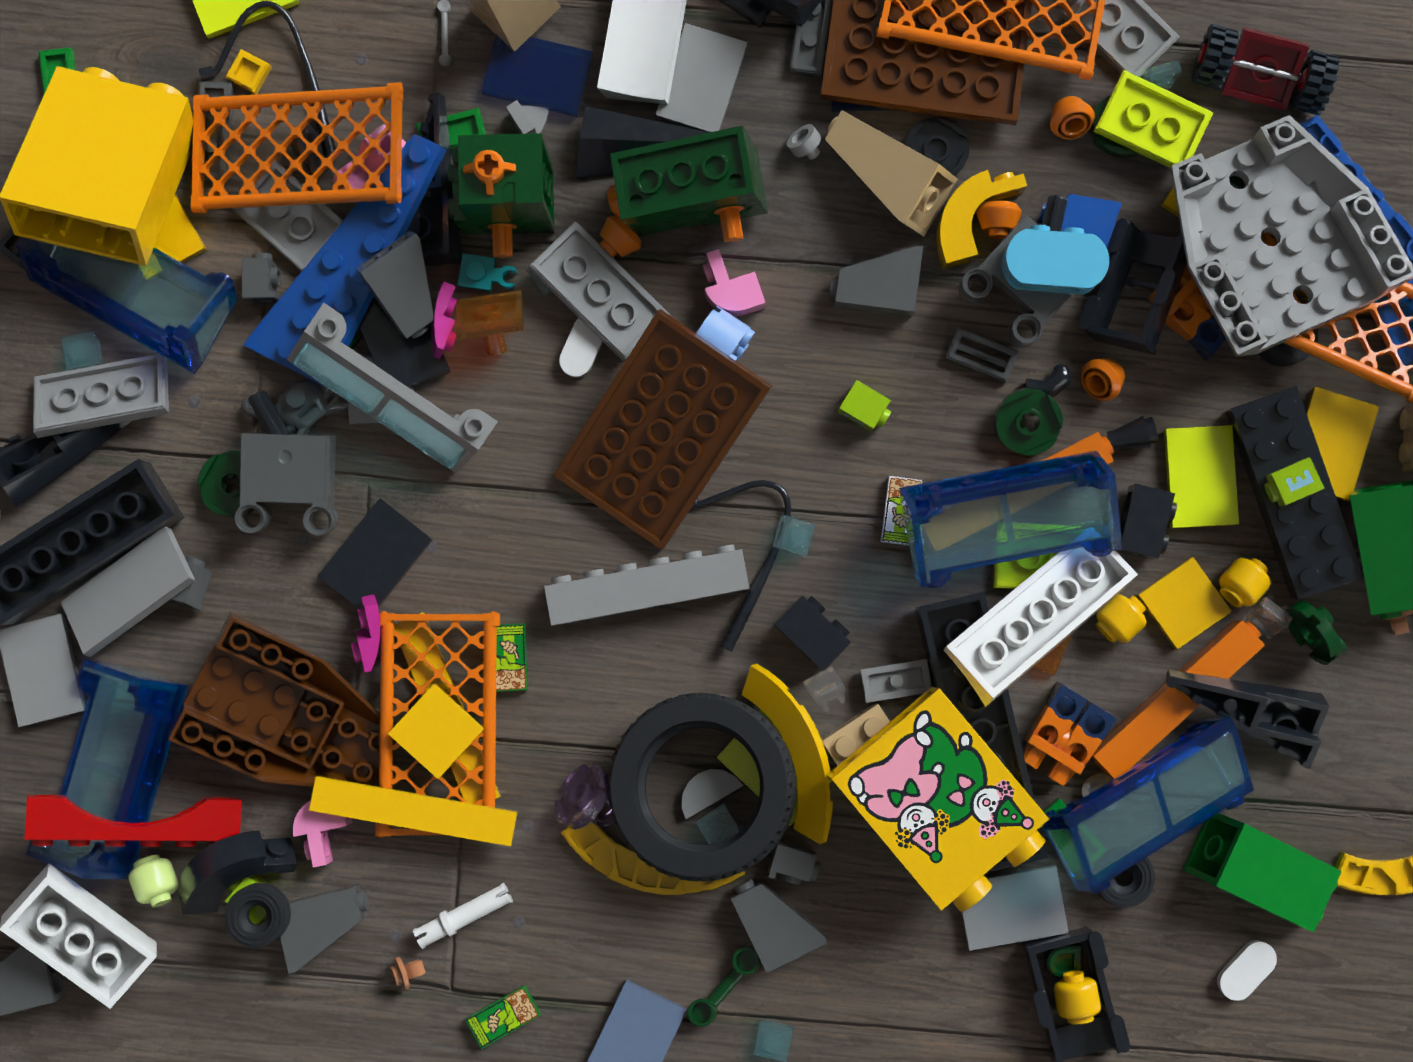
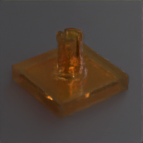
(490, 318)

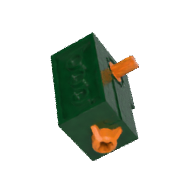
(689, 183)
(502, 187)

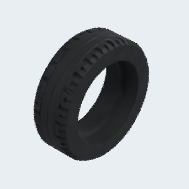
(630, 802)

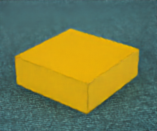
(248, 72)

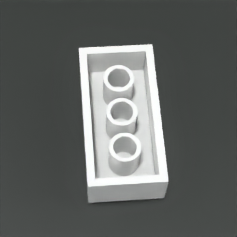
(78, 936)

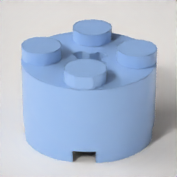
(726, 333)

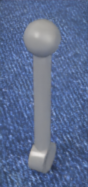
(444, 8)

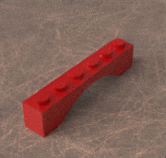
(60, 819)

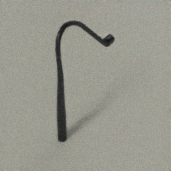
(208, 73)
(749, 602)

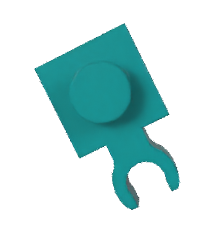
(480, 273)

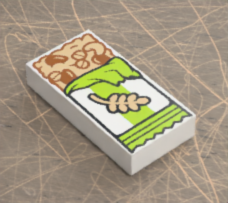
(893, 520)

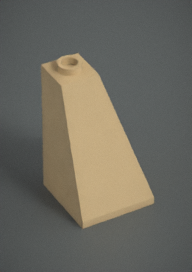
(514, 19)
(899, 176)

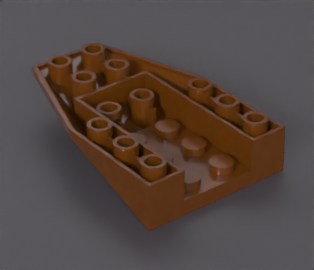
(277, 712)

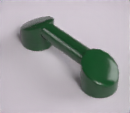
(705, 1010)

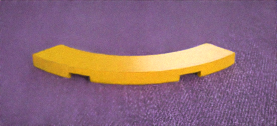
(805, 747)
(626, 868)
(1375, 876)

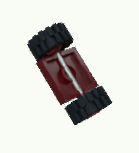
(1265, 69)

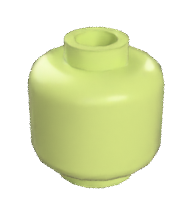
(153, 880)

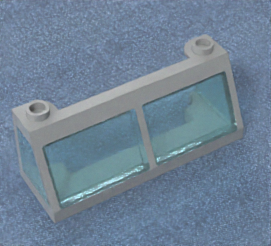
(383, 397)

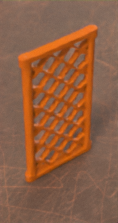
(1039, 58)
(204, 103)
(1338, 358)
(387, 701)

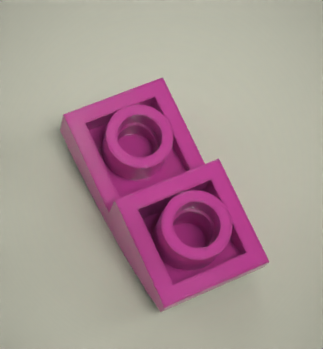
(442, 326)
(368, 639)

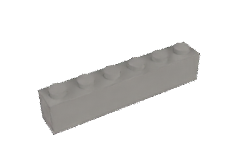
(647, 586)

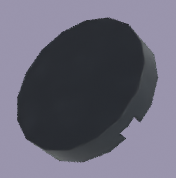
(927, 139)

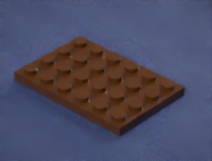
(922, 75)
(662, 429)

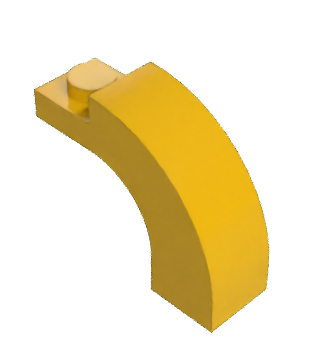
(954, 229)

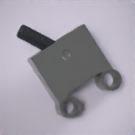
(1036, 305)
(285, 470)

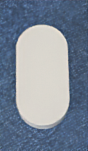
(580, 351)
(1246, 970)

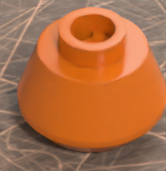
(1071, 118)
(998, 218)
(618, 237)
(1102, 378)

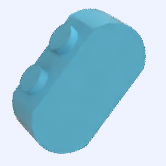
(1055, 260)

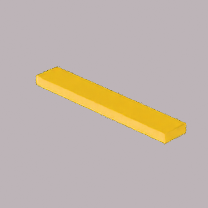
(422, 674)
(413, 811)

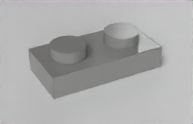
(895, 680)

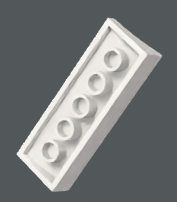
(641, 50)
(1036, 618)

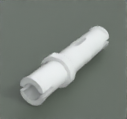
(451, 921)

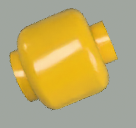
(1244, 582)
(1121, 619)
(1077, 998)

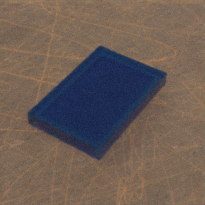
(538, 74)

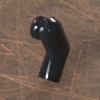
(1054, 383)

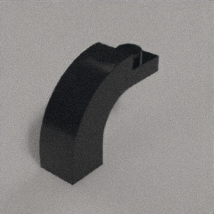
(226, 863)

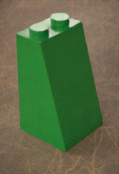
(1386, 545)
(1262, 870)

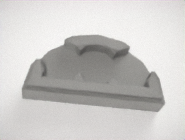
(707, 789)

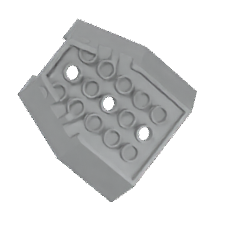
(1325, 230)

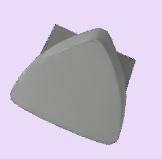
(528, 118)

